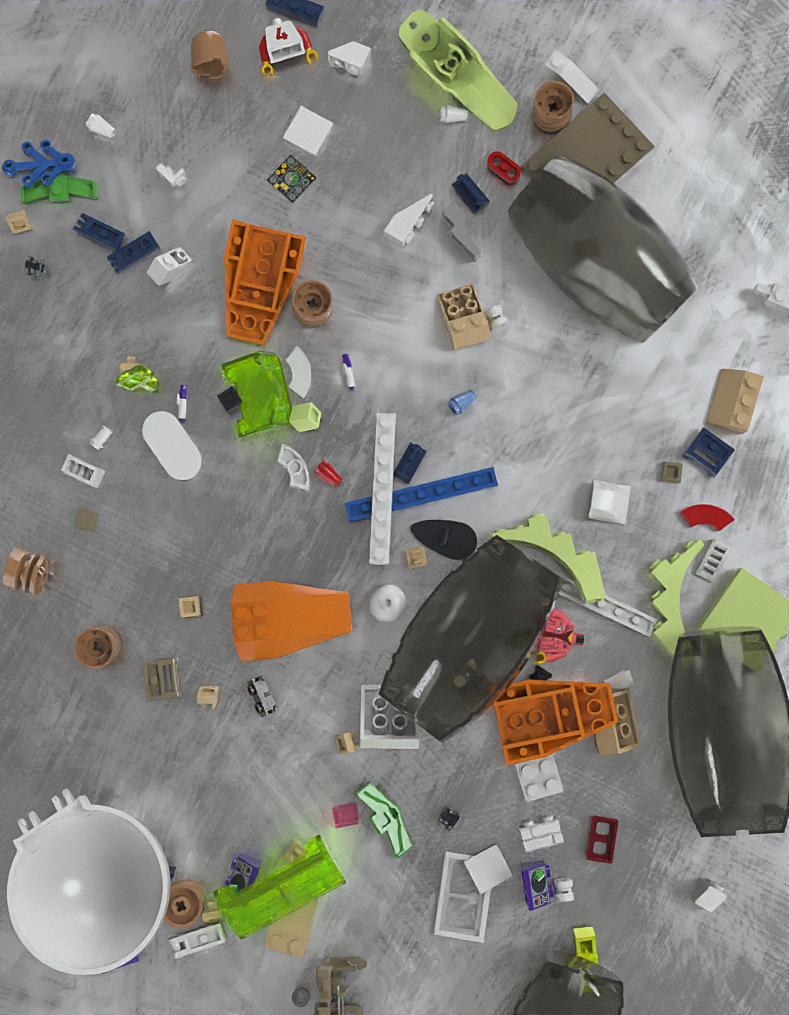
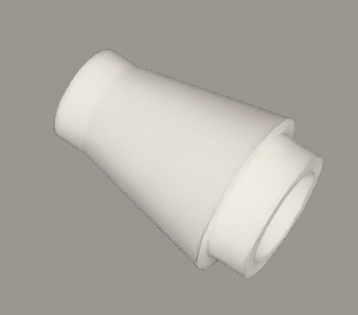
(451, 114)
(100, 126)
(620, 680)

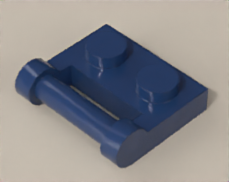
(713, 447)

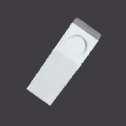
(564, 70)

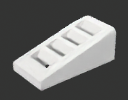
(93, 476)
(726, 549)

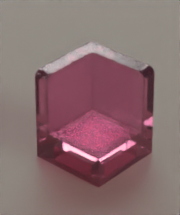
(345, 815)

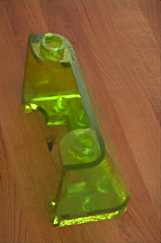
(263, 391)

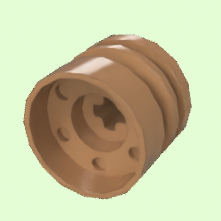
(554, 97)
(303, 297)
(25, 571)
(86, 649)

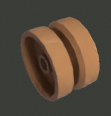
(195, 902)

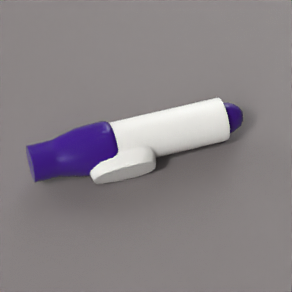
(347, 370)
(181, 401)

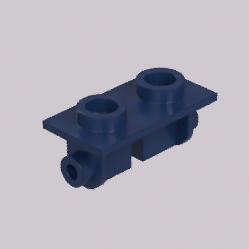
(470, 192)
(409, 462)

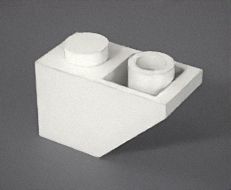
(351, 57)
(168, 266)
(708, 895)

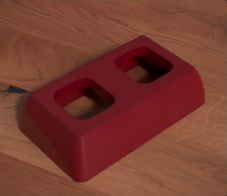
(609, 839)

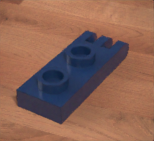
(100, 232)
(133, 252)

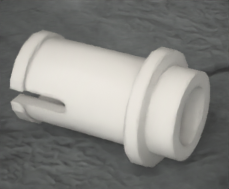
(101, 438)

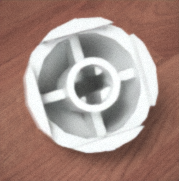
(387, 603)

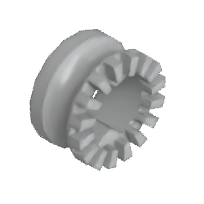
(306, 999)

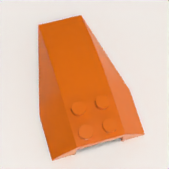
(258, 278)
(285, 617)
(551, 715)

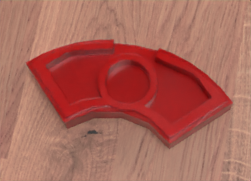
(707, 515)

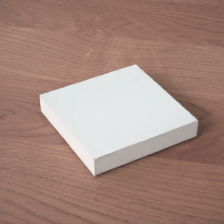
(308, 131)

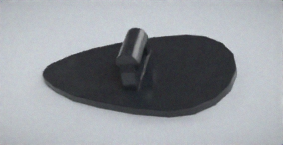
(446, 537)

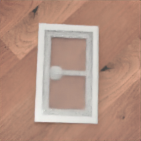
(460, 905)

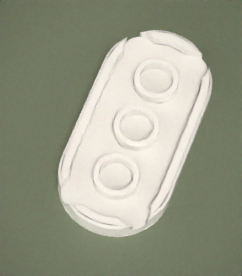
(172, 445)

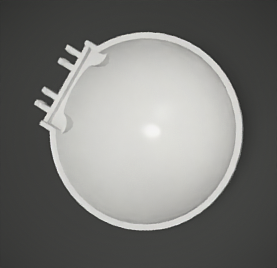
(87, 887)

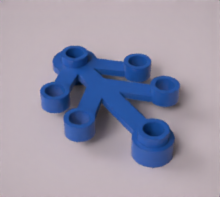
(40, 165)

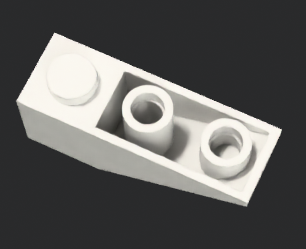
(405, 222)

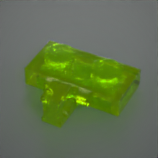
(137, 377)

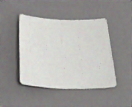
(488, 869)

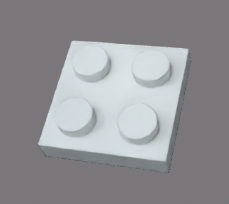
(539, 778)

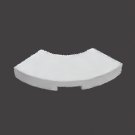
(301, 372)
(295, 466)

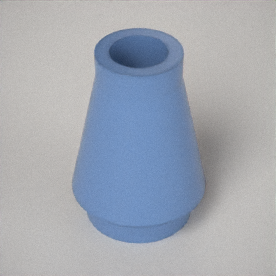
(460, 402)

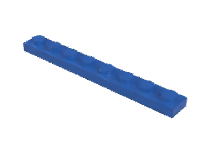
(427, 493)

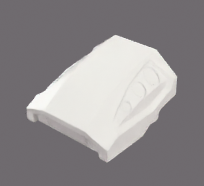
(609, 502)

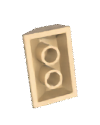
(735, 400)
(622, 735)

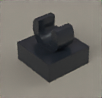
(230, 399)

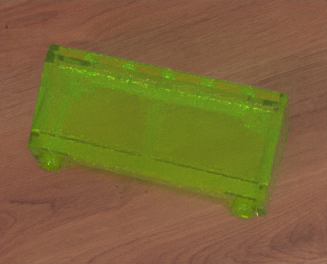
(282, 890)

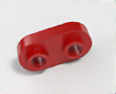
(506, 165)

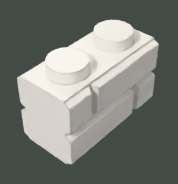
(541, 833)

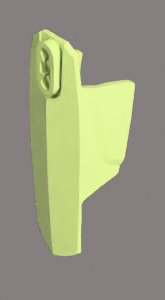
(458, 68)

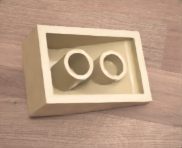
(292, 931)

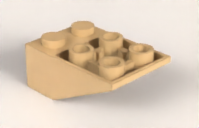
(464, 316)

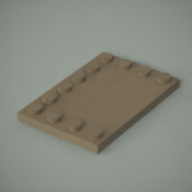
(597, 138)

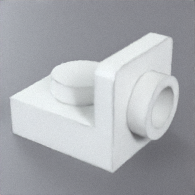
(170, 177)

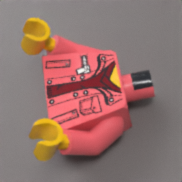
(557, 638)

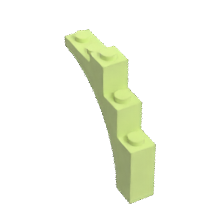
(582, 567)
(667, 601)

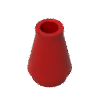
(327, 473)

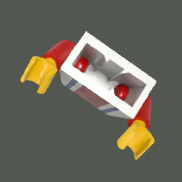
(283, 42)

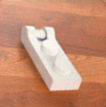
(198, 939)

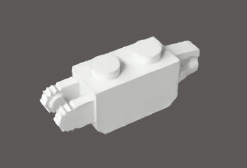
(774, 297)

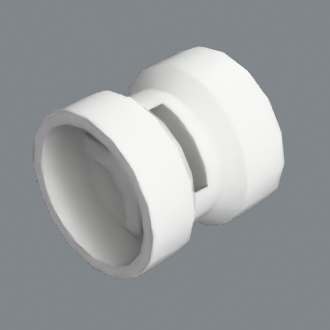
(496, 317)
(563, 890)

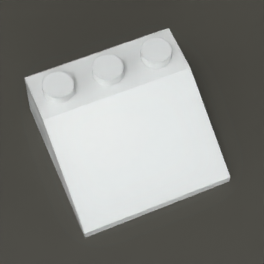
(383, 724)

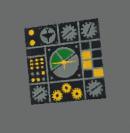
(291, 178)

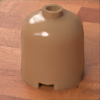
(209, 55)

